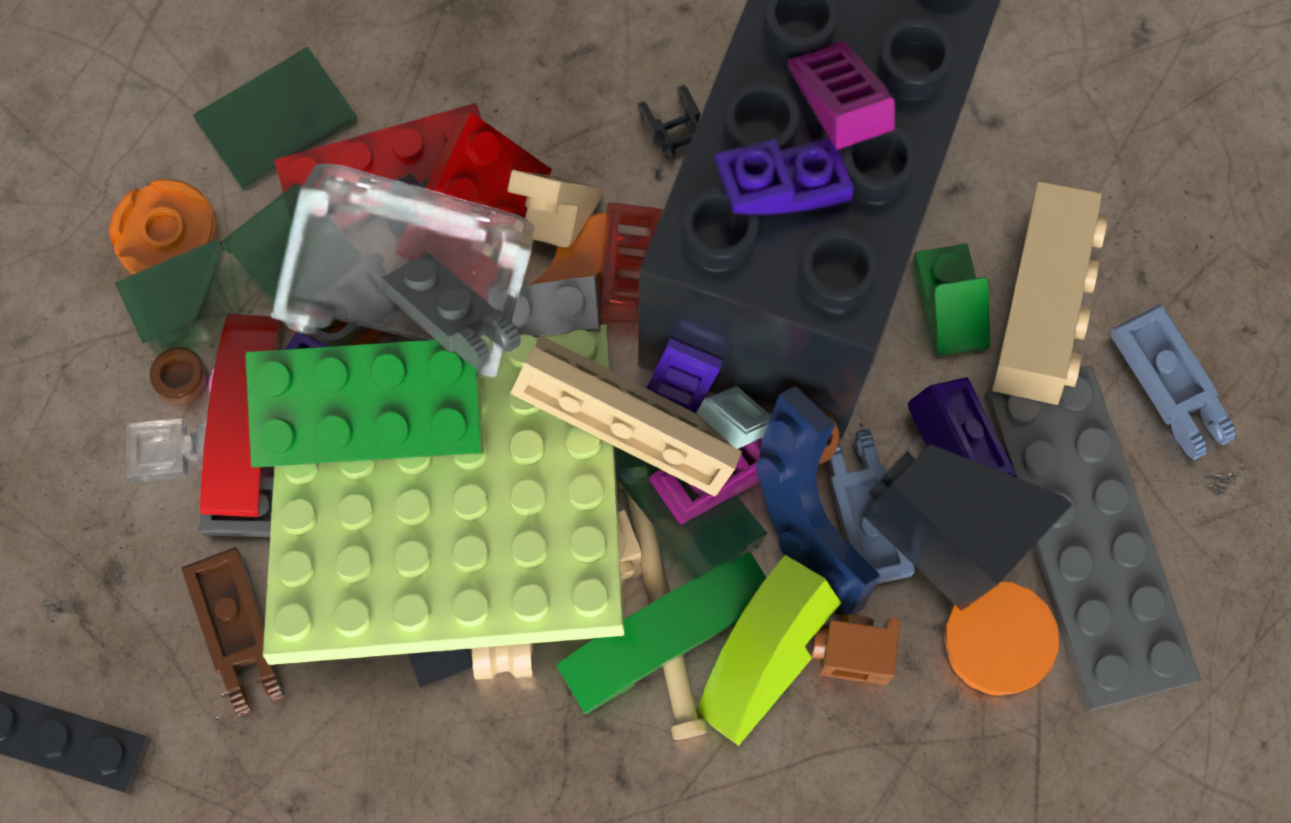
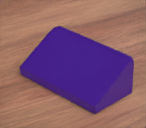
(955, 421)

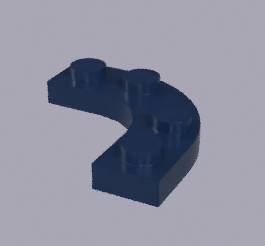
(789, 487)

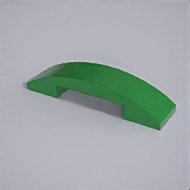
(661, 633)

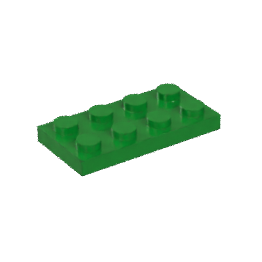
(361, 404)

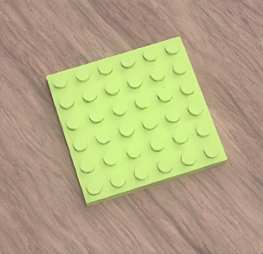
(452, 544)

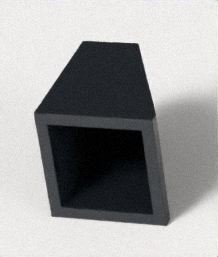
(961, 520)

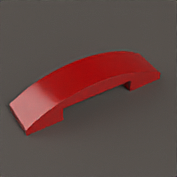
(227, 477)

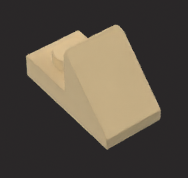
(555, 205)

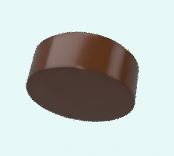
(179, 376)

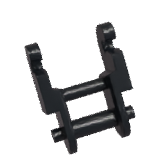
(658, 130)

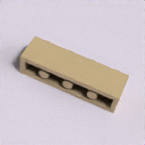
(1048, 294)

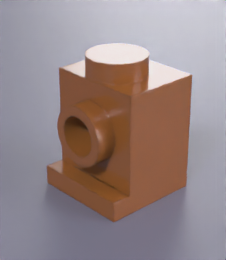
(857, 649)

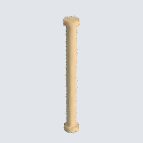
(657, 586)

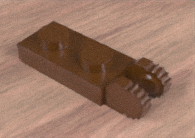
(231, 624)

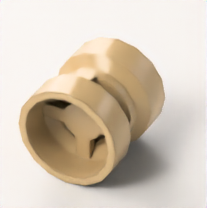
(497, 659)

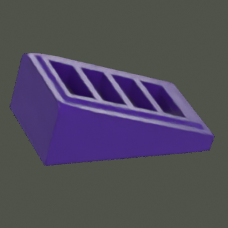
(679, 385)

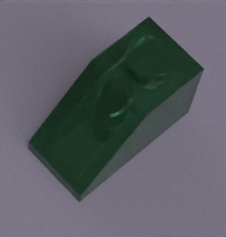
(171, 293)

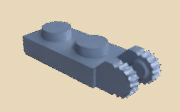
(1173, 379)
(853, 500)

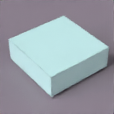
(735, 416)

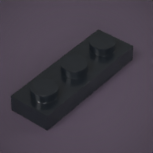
(70, 743)

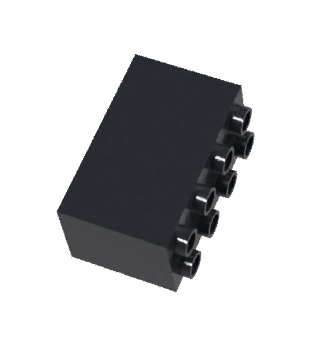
(810, 288)

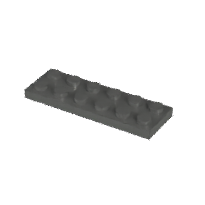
(1100, 552)

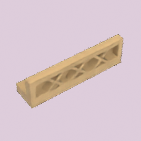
(625, 415)

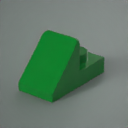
(953, 300)

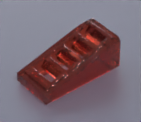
(622, 306)

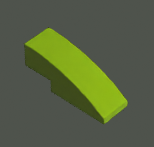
(766, 648)

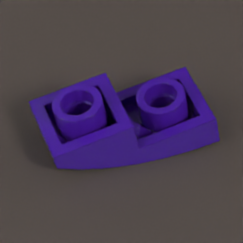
(784, 181)

